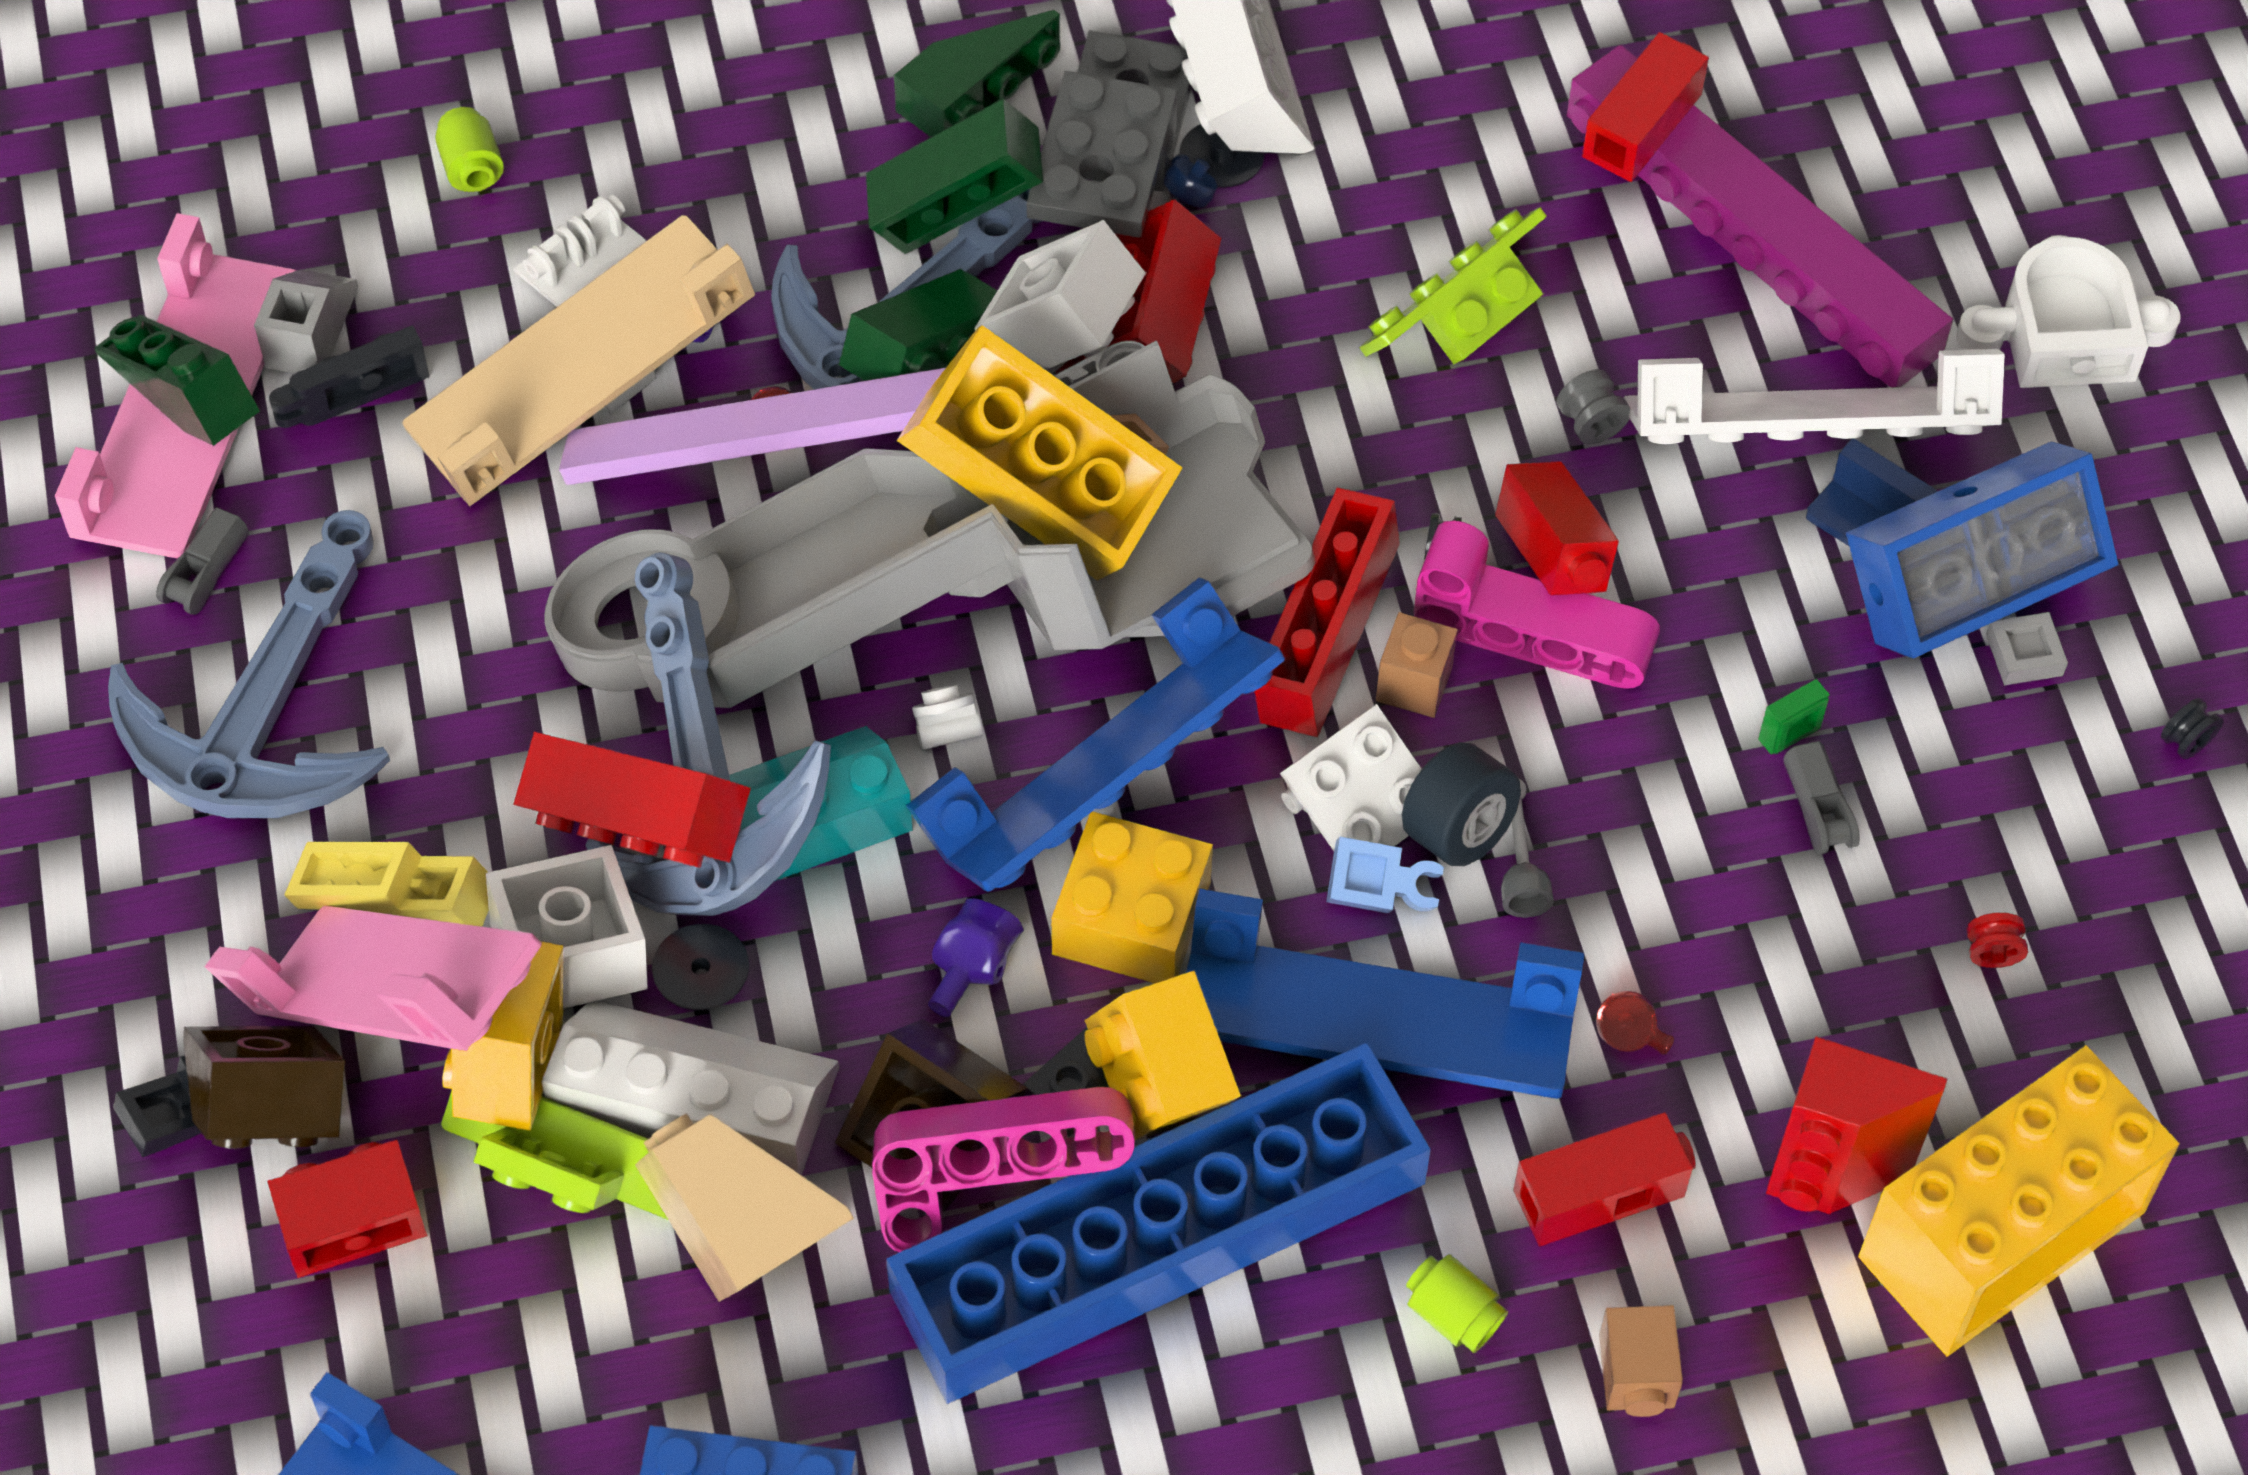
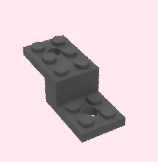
(1112, 126)

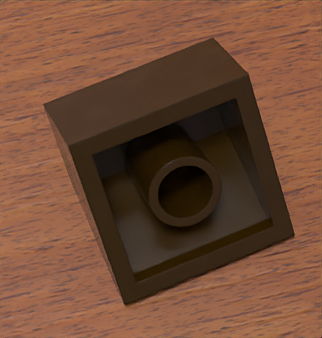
(917, 1071)
(263, 1084)

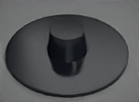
(1226, 166)
(700, 967)

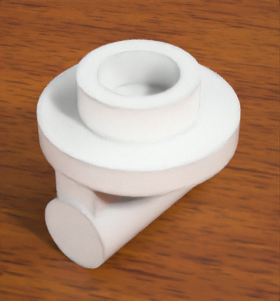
(946, 717)

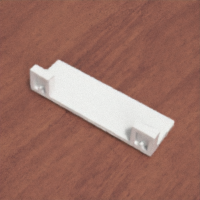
(1674, 406)

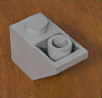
(302, 318)

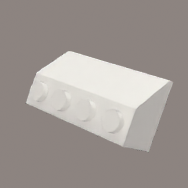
(1241, 75)
(654, 1069)

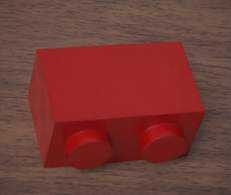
(346, 1207)

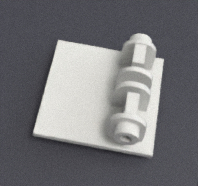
(580, 251)
(1355, 782)

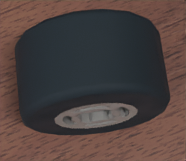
(1461, 804)

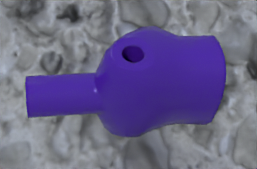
(972, 951)

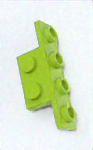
(1471, 301)
(563, 1154)

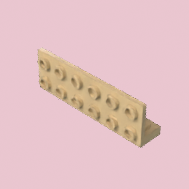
(579, 358)

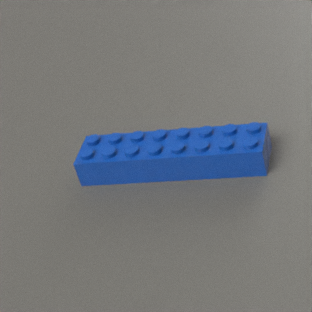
(1158, 1225)

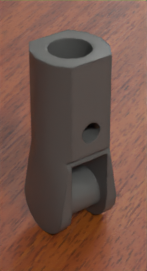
(204, 557)
(1820, 795)

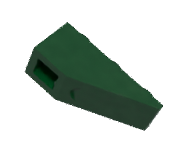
(974, 71)
(180, 377)

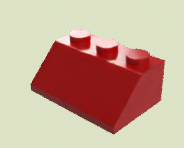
(1171, 298)
(1852, 1128)

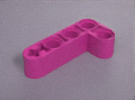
(1523, 621)
(1002, 1160)

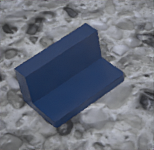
(1863, 490)

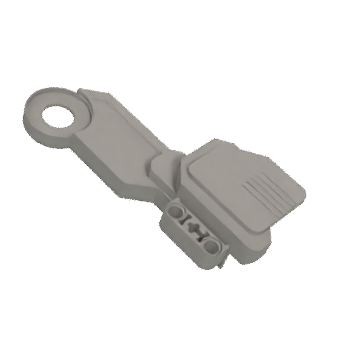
(897, 533)

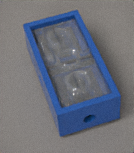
(1982, 549)

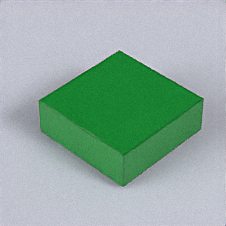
(1793, 717)

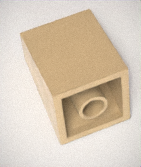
(734, 1202)

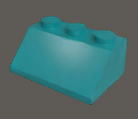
(860, 801)

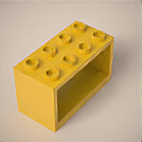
(2016, 1200)

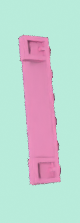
(151, 475)
(384, 976)

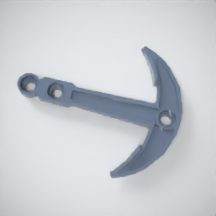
(817, 346)
(234, 740)
(791, 808)

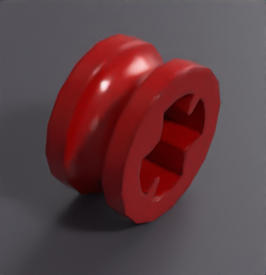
(1997, 940)

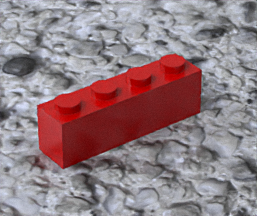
(1329, 611)
(631, 797)

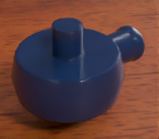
(1190, 181)

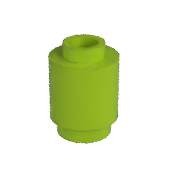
(468, 150)
(1455, 1302)

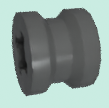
(1593, 406)

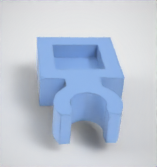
(1371, 876)

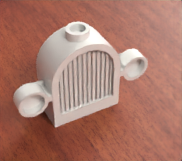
(2072, 317)

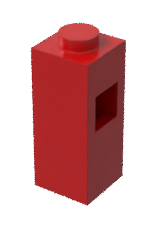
(1645, 106)
(1556, 528)
(1604, 1178)

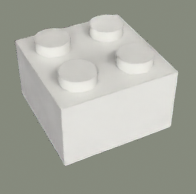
(1065, 297)
(585, 908)

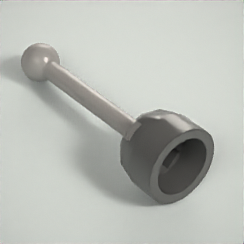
(1525, 887)

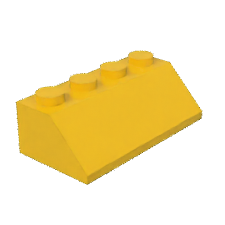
(1040, 453)

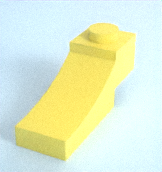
(390, 881)

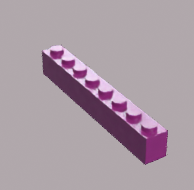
(1782, 237)

